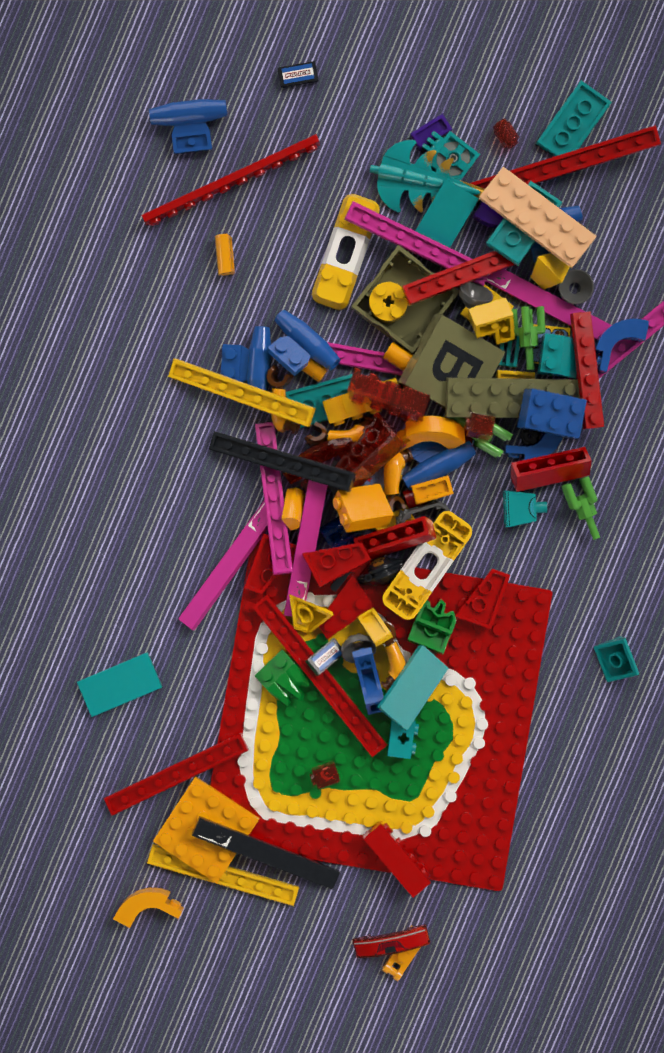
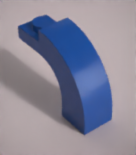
(626, 329)
(543, 447)
(368, 679)

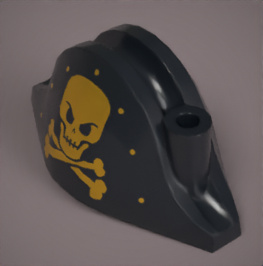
(381, 571)

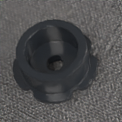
(524, 436)

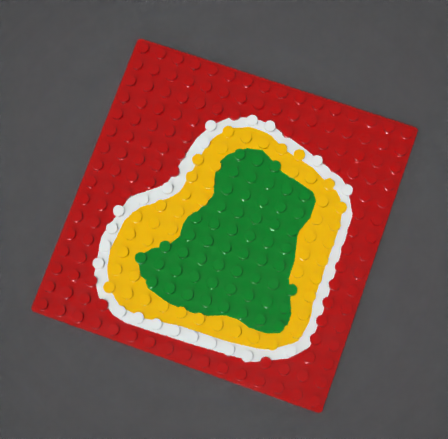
(452, 796)

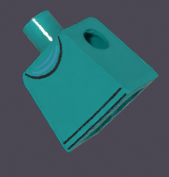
(521, 508)

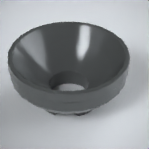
(585, 283)
(474, 294)
(349, 646)

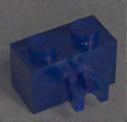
(335, 534)

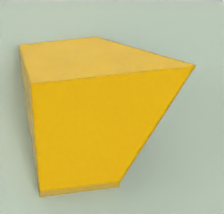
(549, 271)
(307, 615)

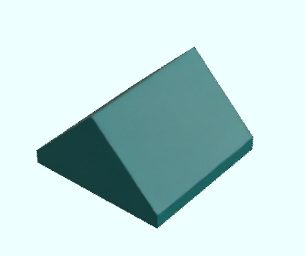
(616, 659)

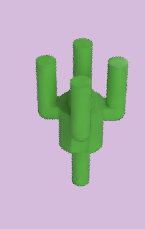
(528, 332)
(484, 444)
(583, 503)

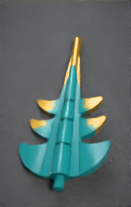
(400, 175)

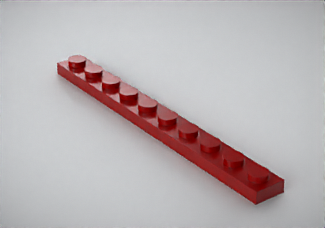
(583, 157)
(238, 177)
(325, 681)

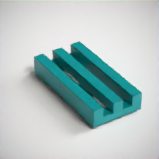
(516, 352)

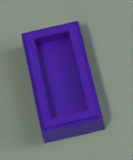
(438, 124)

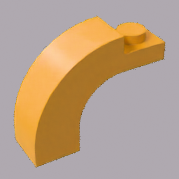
(434, 429)
(146, 899)

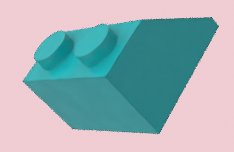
(557, 356)

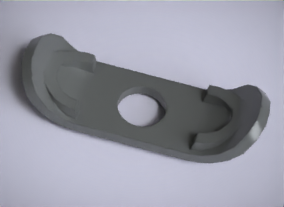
(406, 514)

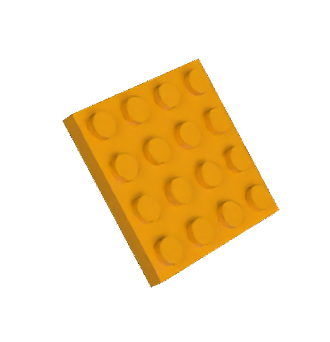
(209, 803)

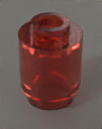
(506, 134)

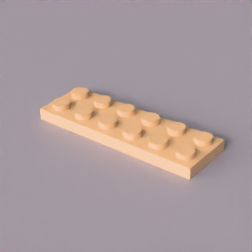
(537, 217)

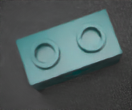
(402, 749)

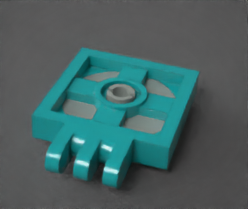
(455, 148)

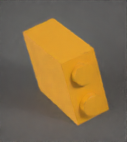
(363, 508)

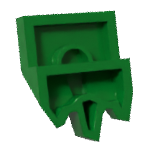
(432, 627)
(283, 678)

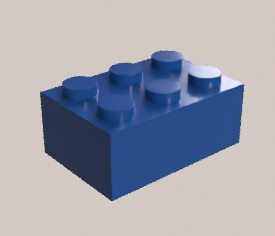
(551, 413)

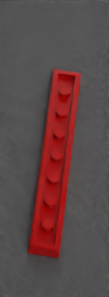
(176, 774)

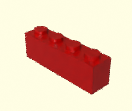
(550, 469)
(398, 537)
(397, 859)

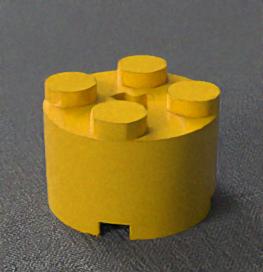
(381, 293)

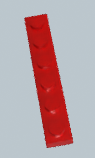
(455, 277)
(587, 369)

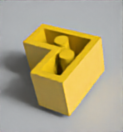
(493, 319)

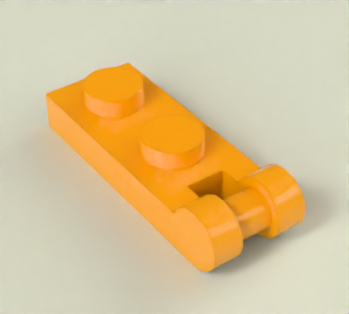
(402, 959)

